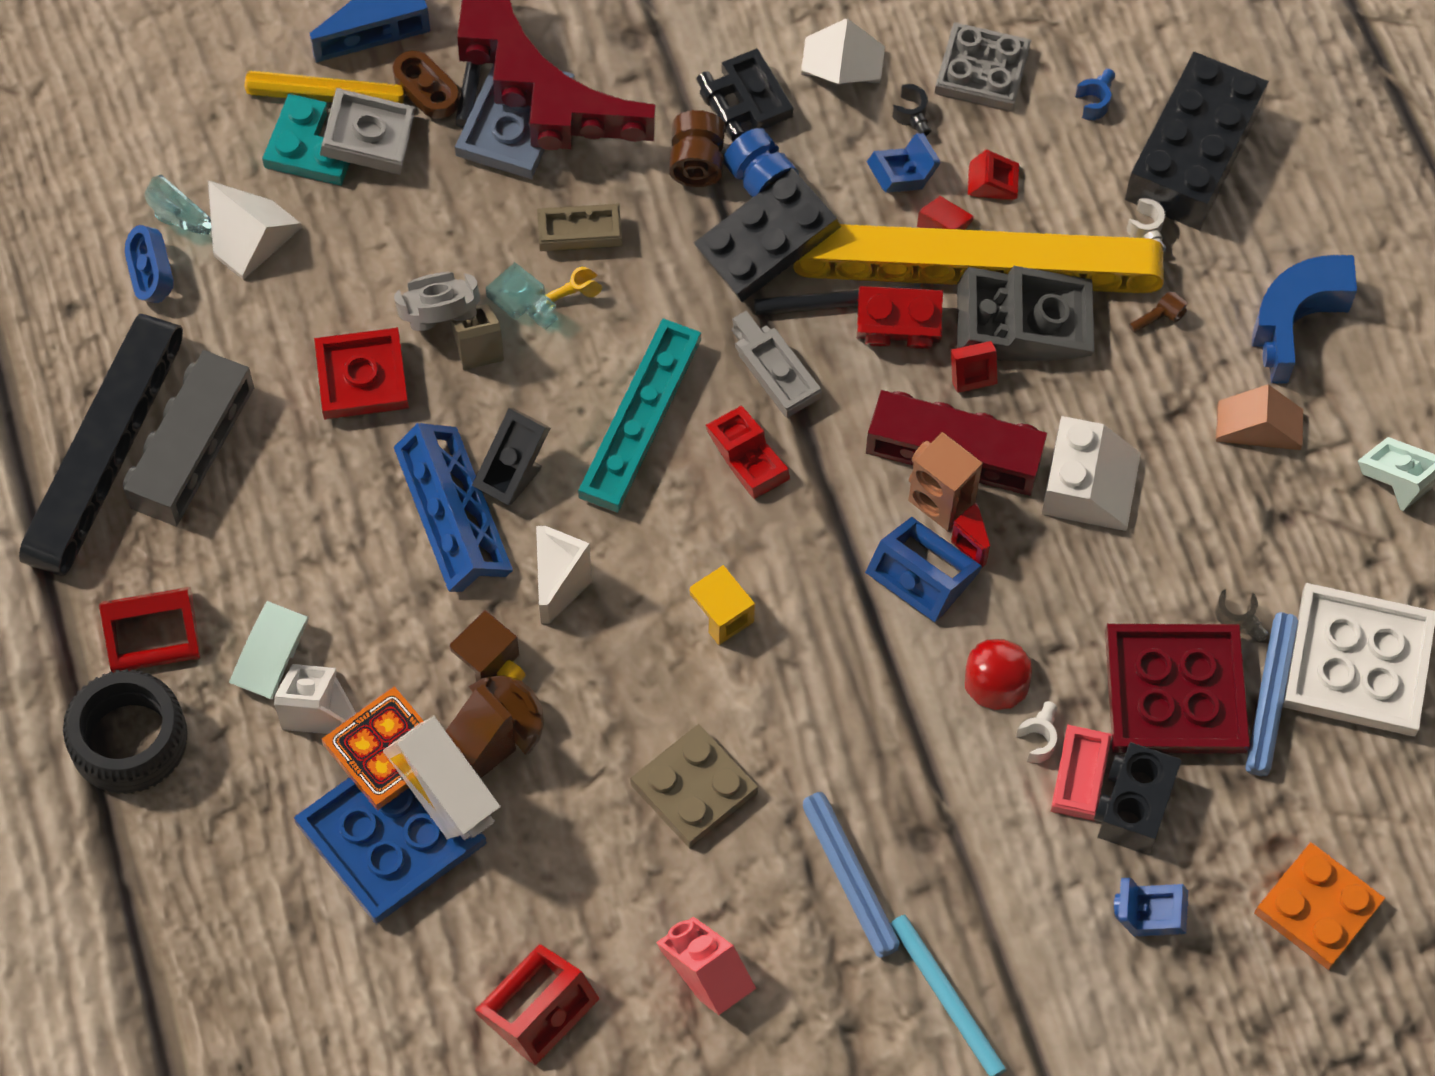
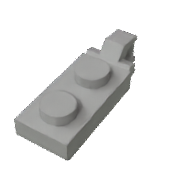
(774, 365)

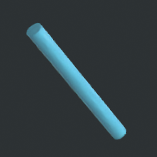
(948, 996)

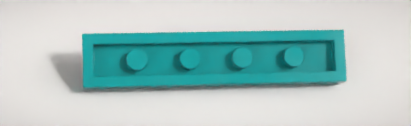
(639, 415)

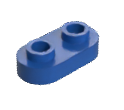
(148, 264)

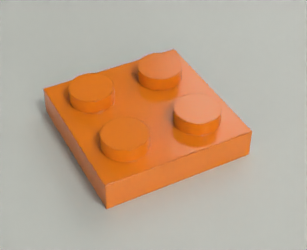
(1319, 905)

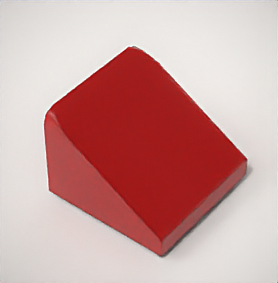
(993, 176)
(943, 215)
(971, 536)

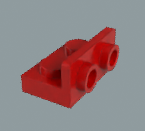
(900, 316)

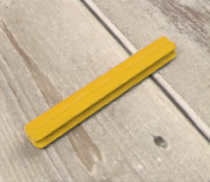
(316, 87)

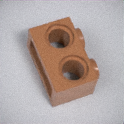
(944, 480)

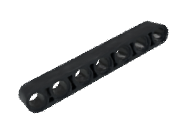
(101, 445)

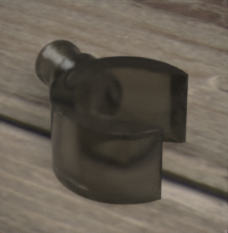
(1247, 621)

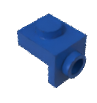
(905, 167)
(1152, 908)

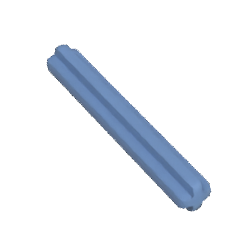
(1271, 694)
(851, 875)

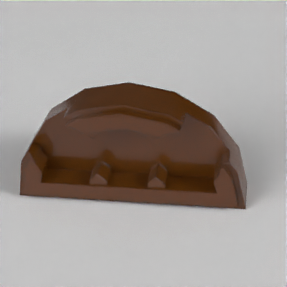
(521, 704)

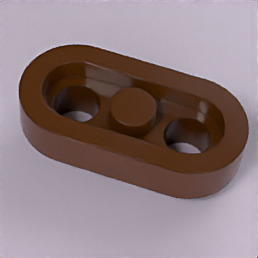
(429, 87)

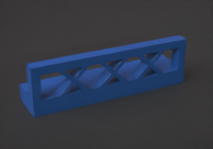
(443, 504)

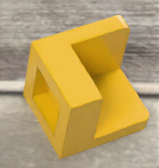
(724, 604)

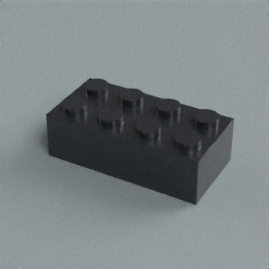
(1197, 139)

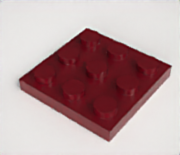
(1177, 688)

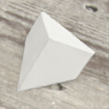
(843, 54)
(246, 228)
(562, 570)
(312, 700)

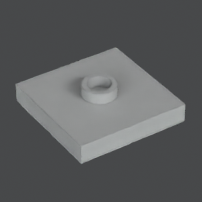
(367, 131)

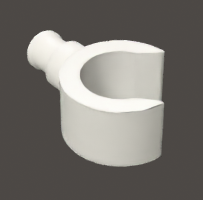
(1152, 231)
(1043, 725)

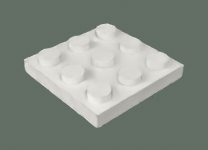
(1360, 659)

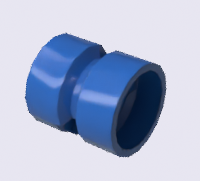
(756, 160)

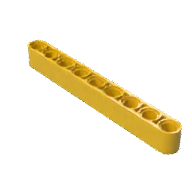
(945, 255)

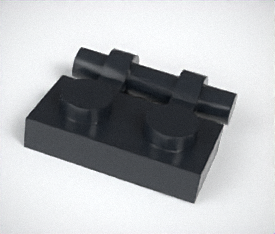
(754, 87)

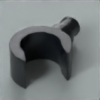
(915, 116)

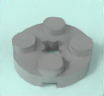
(437, 299)

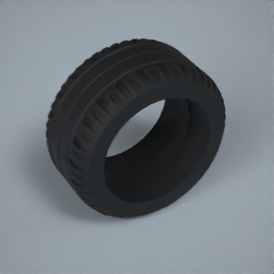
(110, 693)

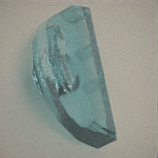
(174, 207)

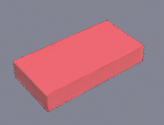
(1081, 772)

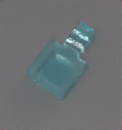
(521, 293)

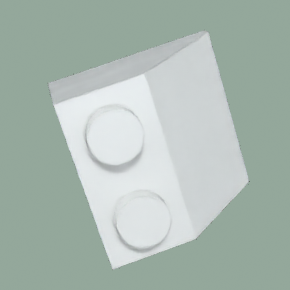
(1091, 475)

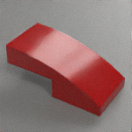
(747, 453)

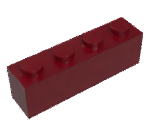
(1007, 450)

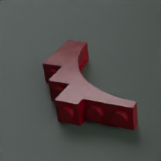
(525, 78)

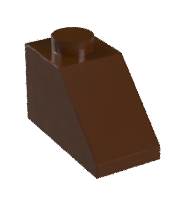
(483, 731)

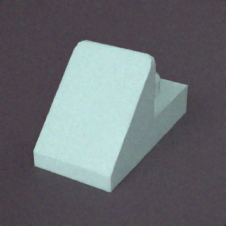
(1401, 466)

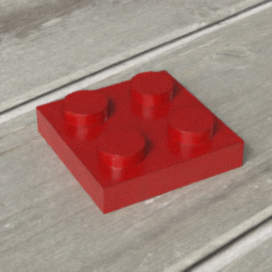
(361, 373)

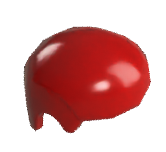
(998, 674)

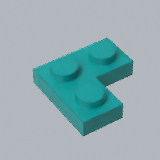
(297, 143)

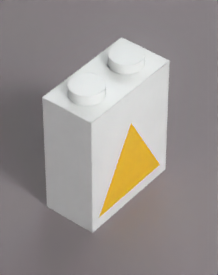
(443, 780)

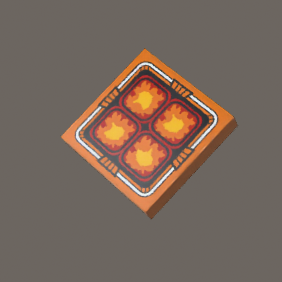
(361, 742)

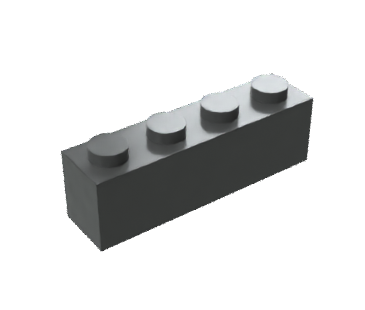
(188, 437)

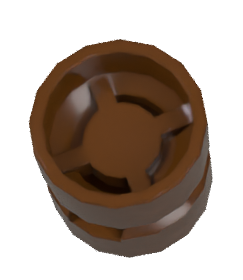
(697, 148)

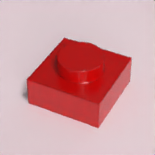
(974, 366)

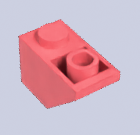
(707, 964)

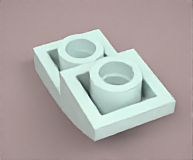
(269, 650)

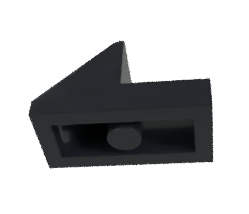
(512, 457)

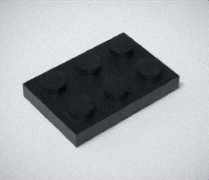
(767, 234)

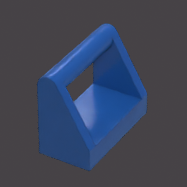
(914, 577)

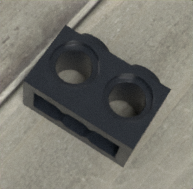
(1143, 799)

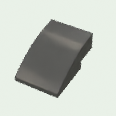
(1026, 313)

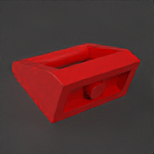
(143, 605)
(549, 1014)

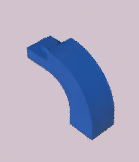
(1303, 289)

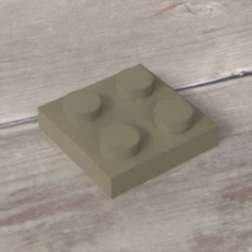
(694, 785)

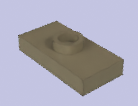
(579, 227)

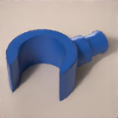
(1100, 88)

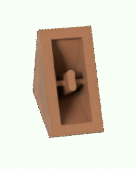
(1260, 419)

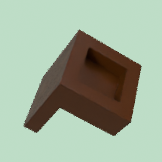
(485, 646)

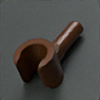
(1170, 305)

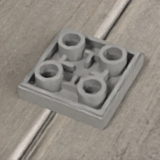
(982, 66)

